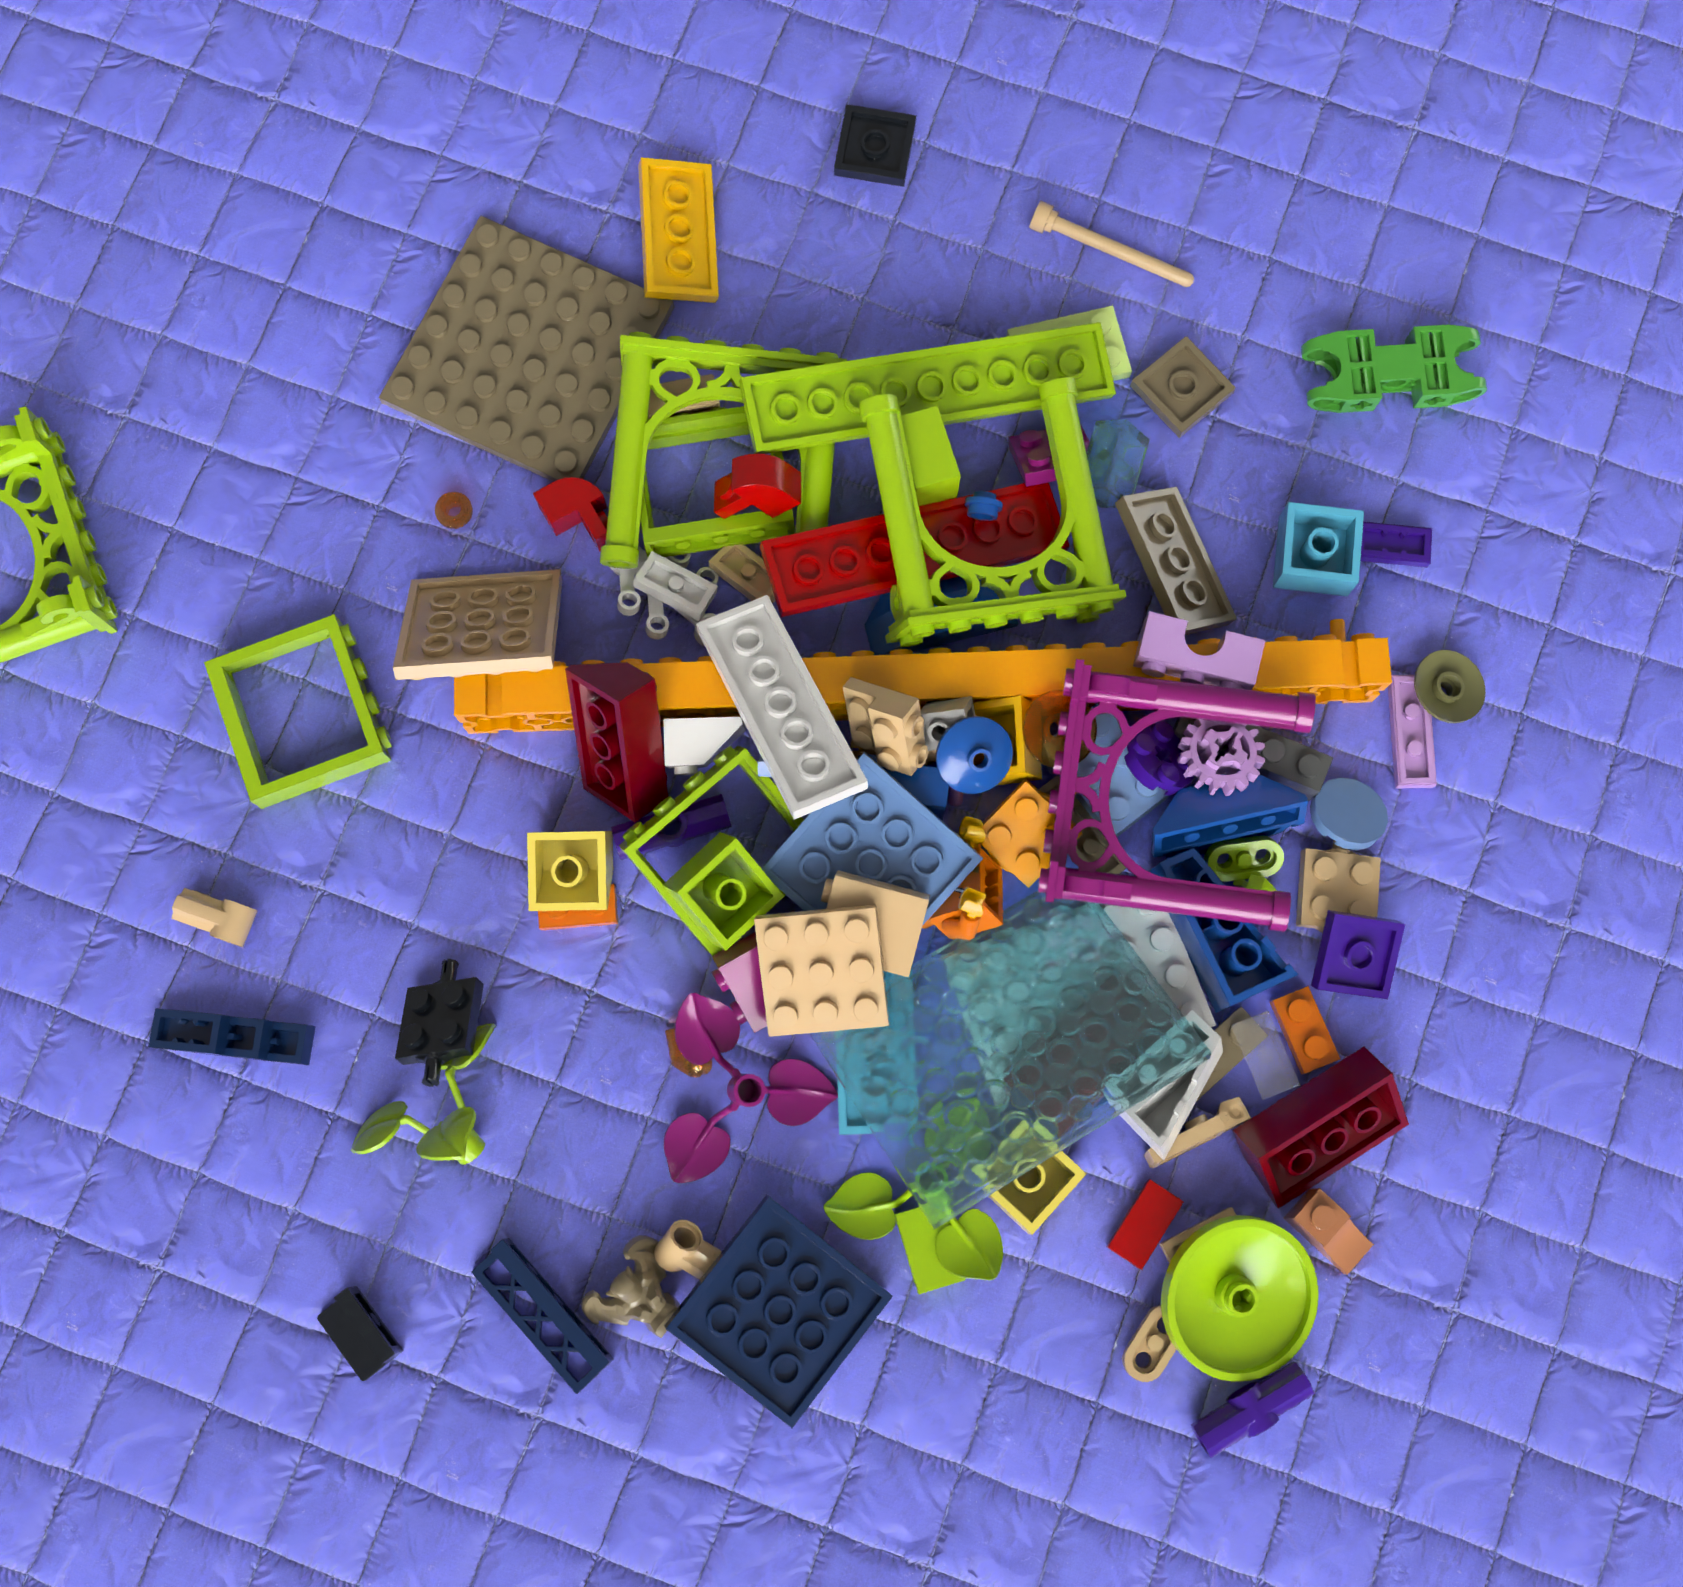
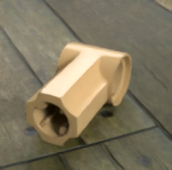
(223, 919)
(685, 1250)

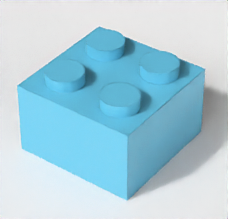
(1318, 549)

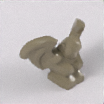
(634, 1292)

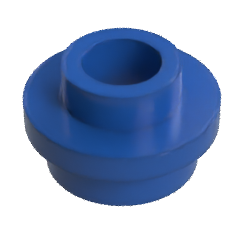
(983, 506)

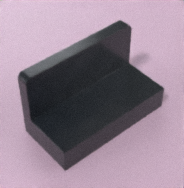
(359, 1333)

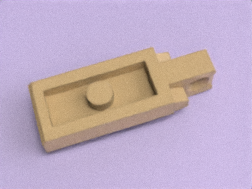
(1201, 1130)

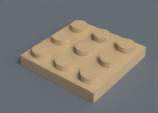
(822, 970)

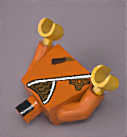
(979, 899)

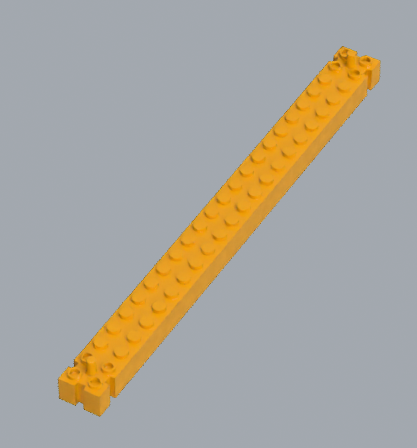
(541, 699)

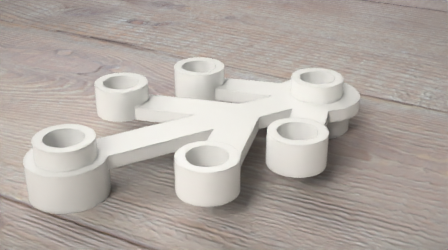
(655, 607)

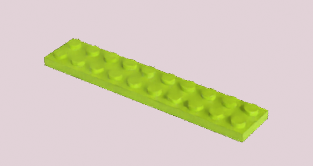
(963, 379)

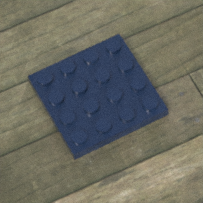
(778, 1311)

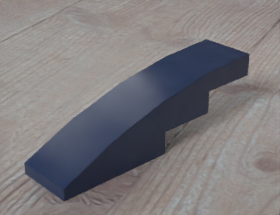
(232, 1036)

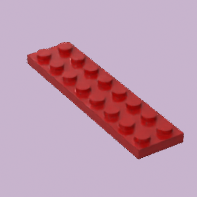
(856, 558)

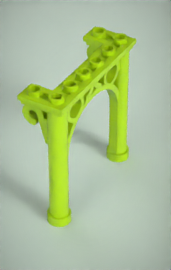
(643, 364)
(1088, 574)
(86, 605)

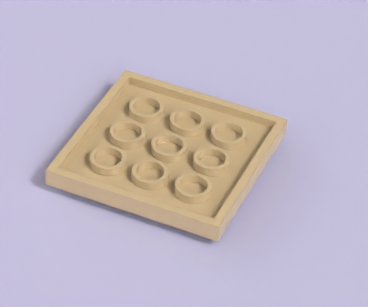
(479, 625)

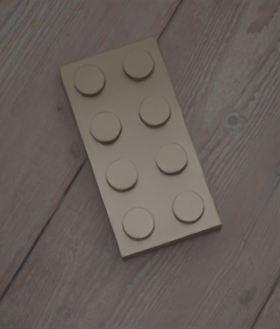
(1175, 559)

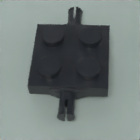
(439, 1022)

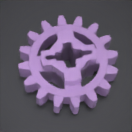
(1237, 764)

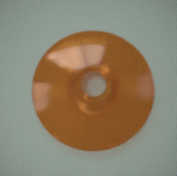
(1037, 723)

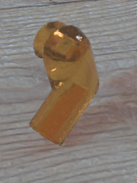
(680, 1062)

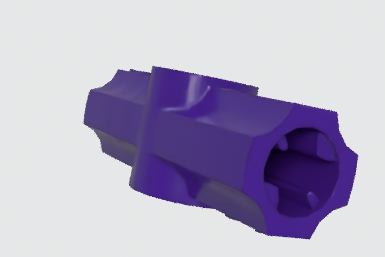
(697, 820)
(1252, 1409)

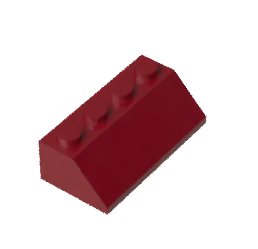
(618, 736)
(1322, 1126)

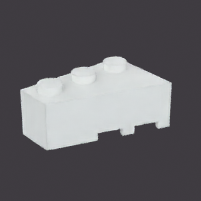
(1165, 1112)

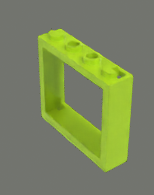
(714, 532)
(240, 734)
(671, 808)

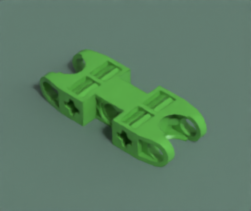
(1420, 365)

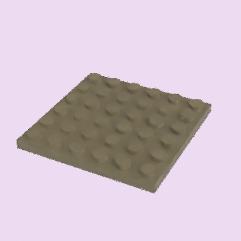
(523, 352)

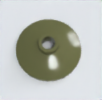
(1460, 680)

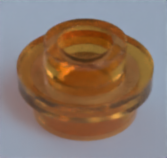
(451, 500)

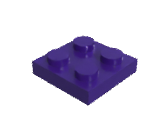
(1357, 954)

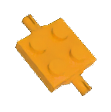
(1018, 831)

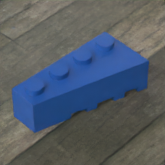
(1226, 955)

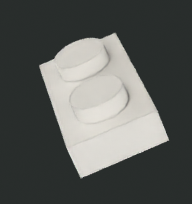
(675, 586)

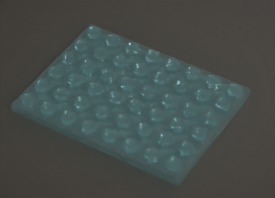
(1010, 1051)

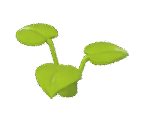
(448, 1140)
(965, 1248)

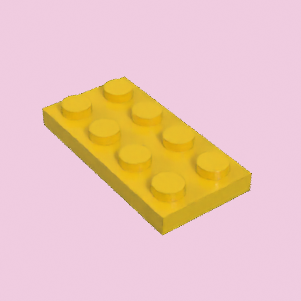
(678, 230)

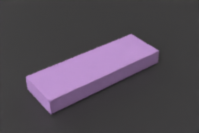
(1410, 736)

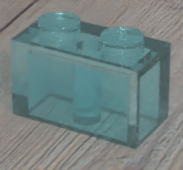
(1115, 459)

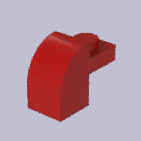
(760, 482)
(572, 502)

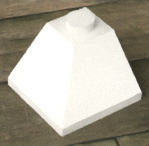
(697, 741)

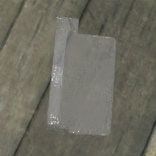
(1265, 1055)

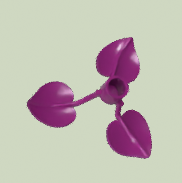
(795, 1091)

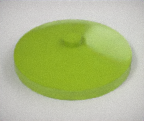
(1239, 1298)

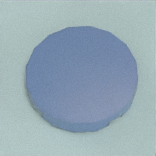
(1349, 813)

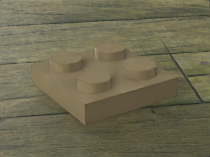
(1182, 386)

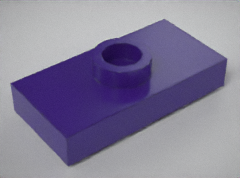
(1396, 544)

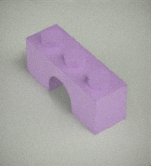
(1165, 651)

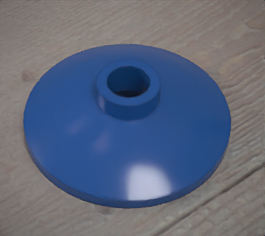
(962, 743)

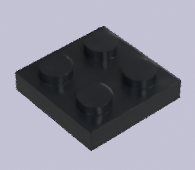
(875, 145)

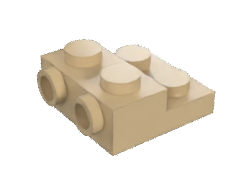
(886, 724)

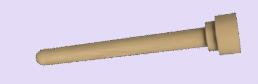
(1047, 220)

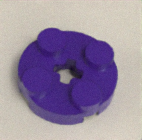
(1147, 769)

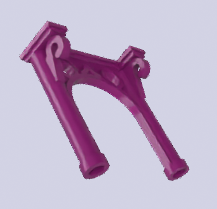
(1168, 701)

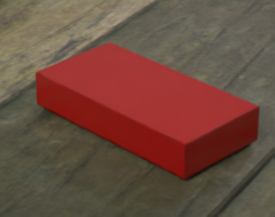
(1144, 1224)

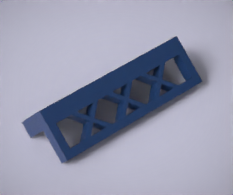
(549, 1303)

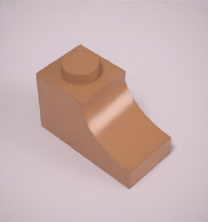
(1328, 1229)

